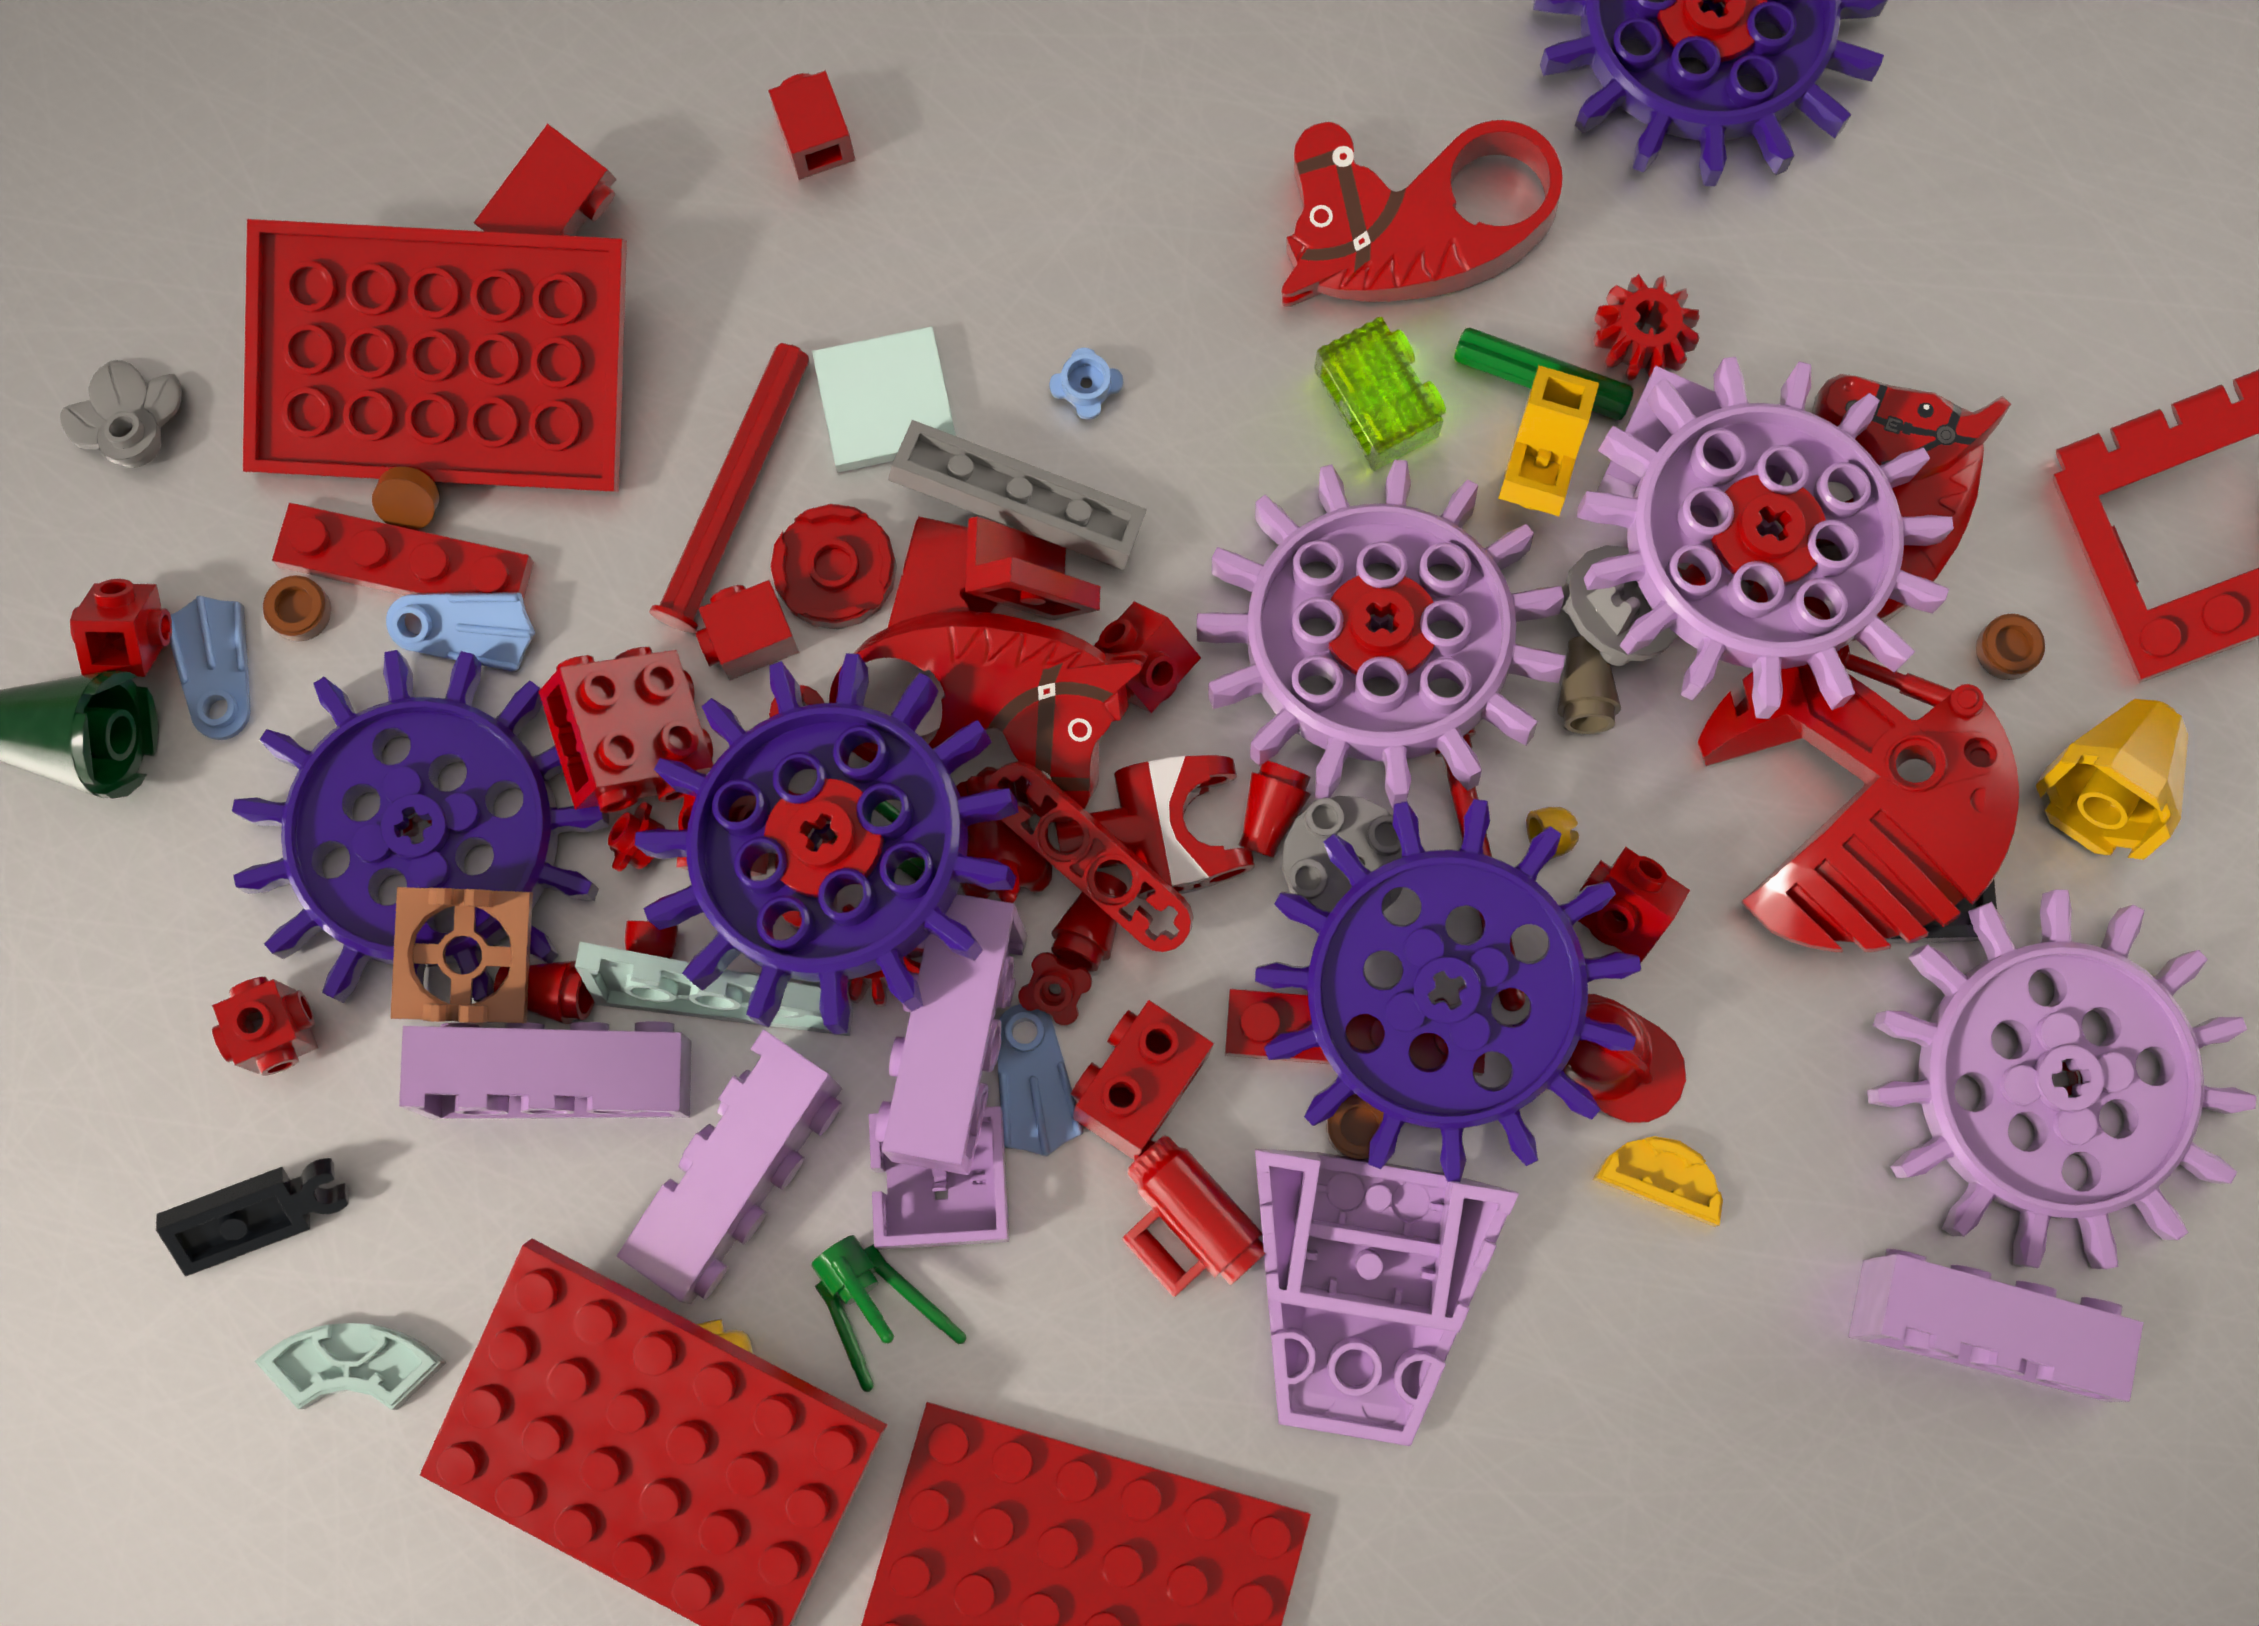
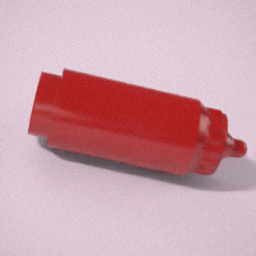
(1196, 1212)

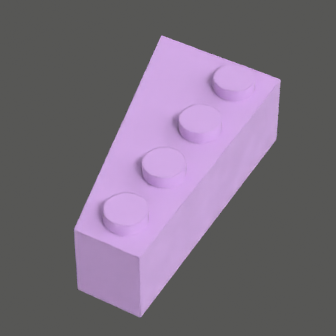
(951, 1041)
(545, 1072)
(732, 1171)
(1996, 1326)

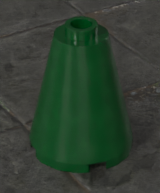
(81, 731)

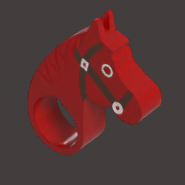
(1411, 243)
(1016, 676)

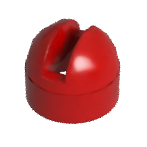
(648, 939)

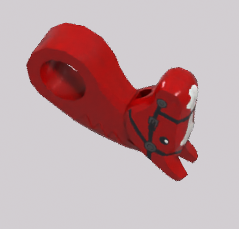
(1944, 485)

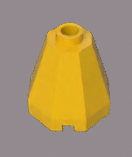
(2121, 781)

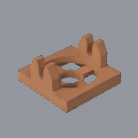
(413, 910)

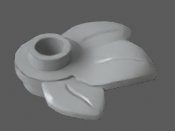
(123, 414)

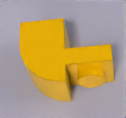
(1548, 441)

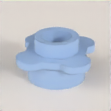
(1086, 365)

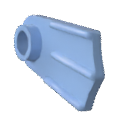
(477, 623)
(213, 663)
(1034, 1087)

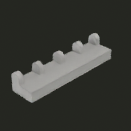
(1017, 494)

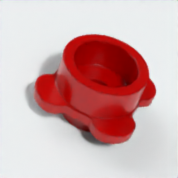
(623, 838)
(1060, 971)

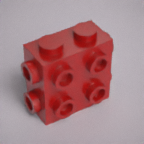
(617, 723)

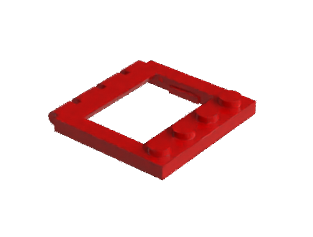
(2196, 623)

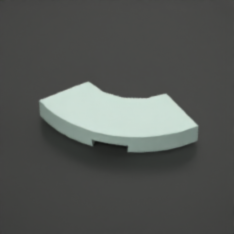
(350, 1359)

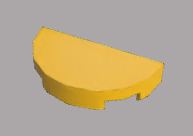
(1666, 1175)

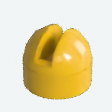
(1560, 820)

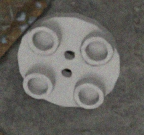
(1609, 613)
(1356, 821)

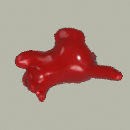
(1002, 844)

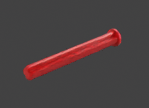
(732, 489)

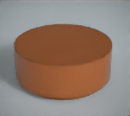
(405, 498)
(297, 608)
(2010, 646)
(1353, 1127)

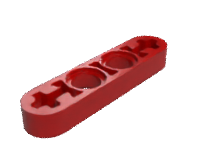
(1097, 847)

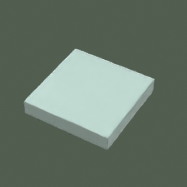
(876, 391)

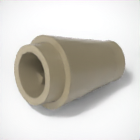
(1587, 690)

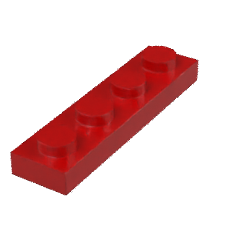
(394, 556)
(1261, 1016)

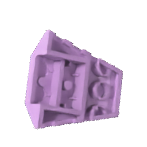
(1368, 1285)

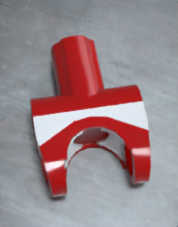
(1153, 827)

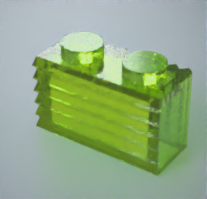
(1379, 392)

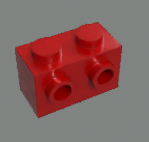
(549, 190)
(1141, 1078)

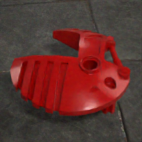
(1897, 846)

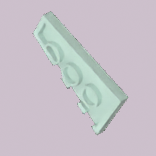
(657, 985)

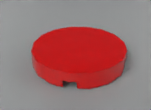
(833, 566)

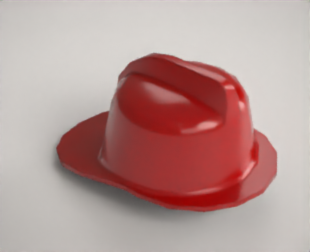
(1629, 1083)

